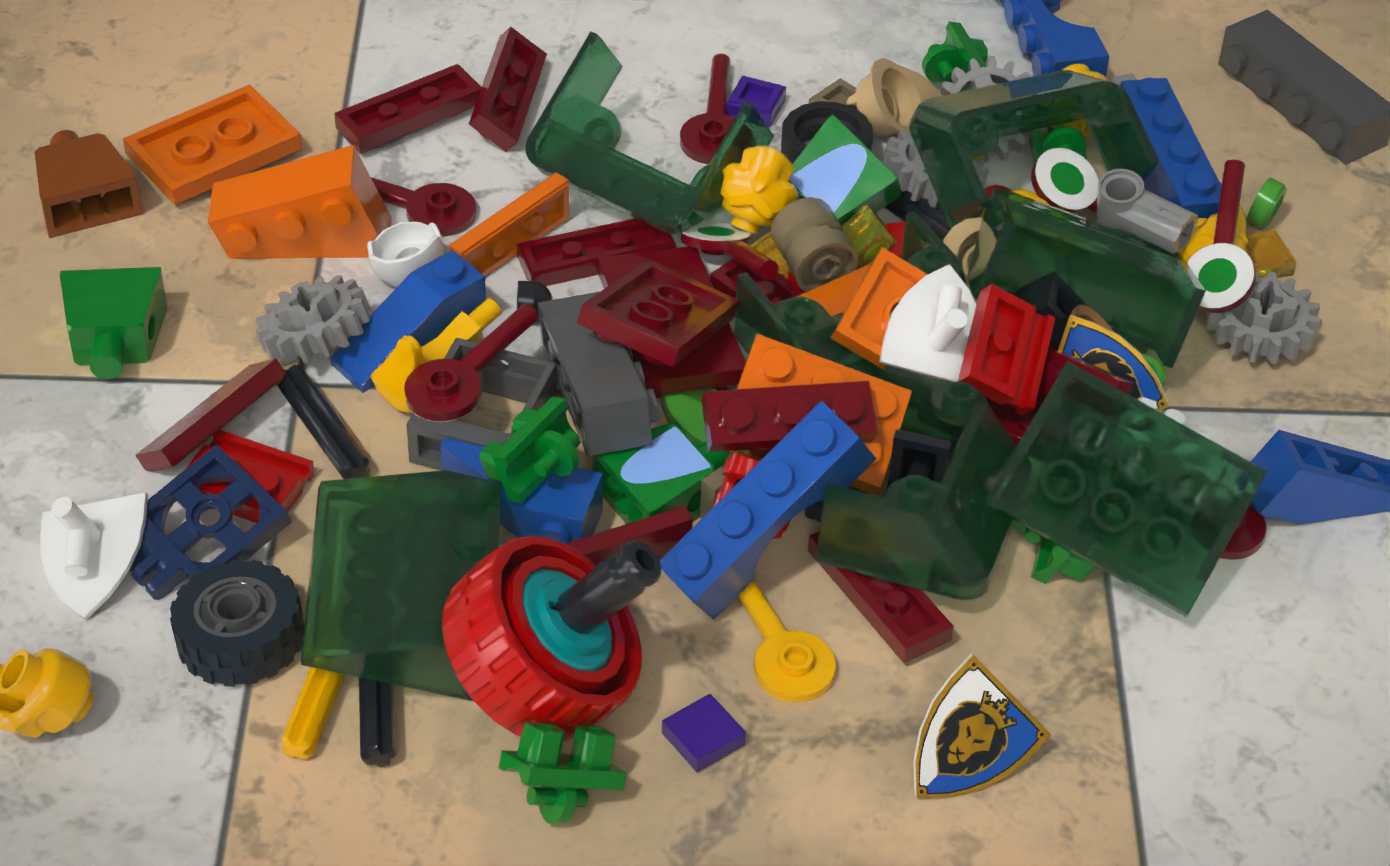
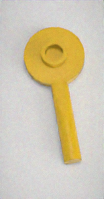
(787, 663)

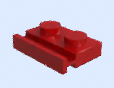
(1006, 349)
(273, 469)

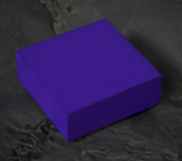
(764, 95)
(703, 732)

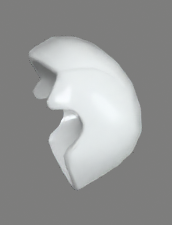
(403, 250)

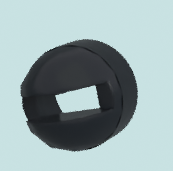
(532, 293)

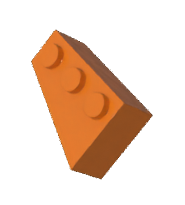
(300, 209)

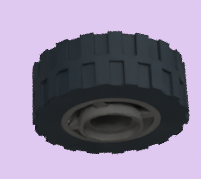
(237, 622)

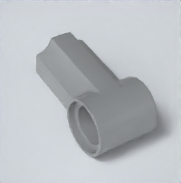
(1132, 209)

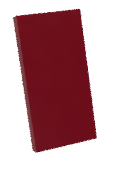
(714, 362)

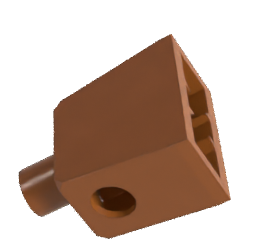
(84, 183)

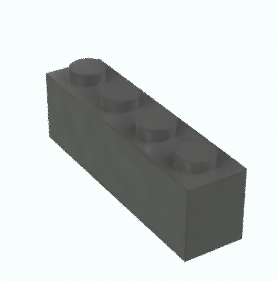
(1306, 86)
(597, 380)

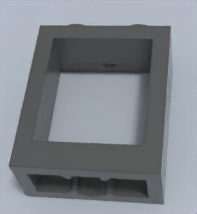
(523, 380)

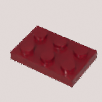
(658, 313)

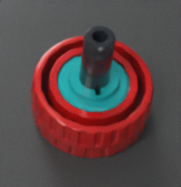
(548, 632)

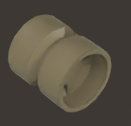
(813, 243)

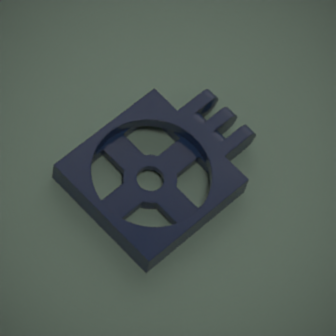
(161, 558)

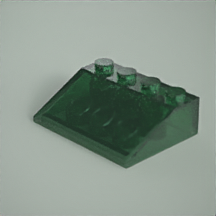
(1126, 488)
(384, 570)

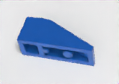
(417, 308)
(1319, 481)
(557, 509)

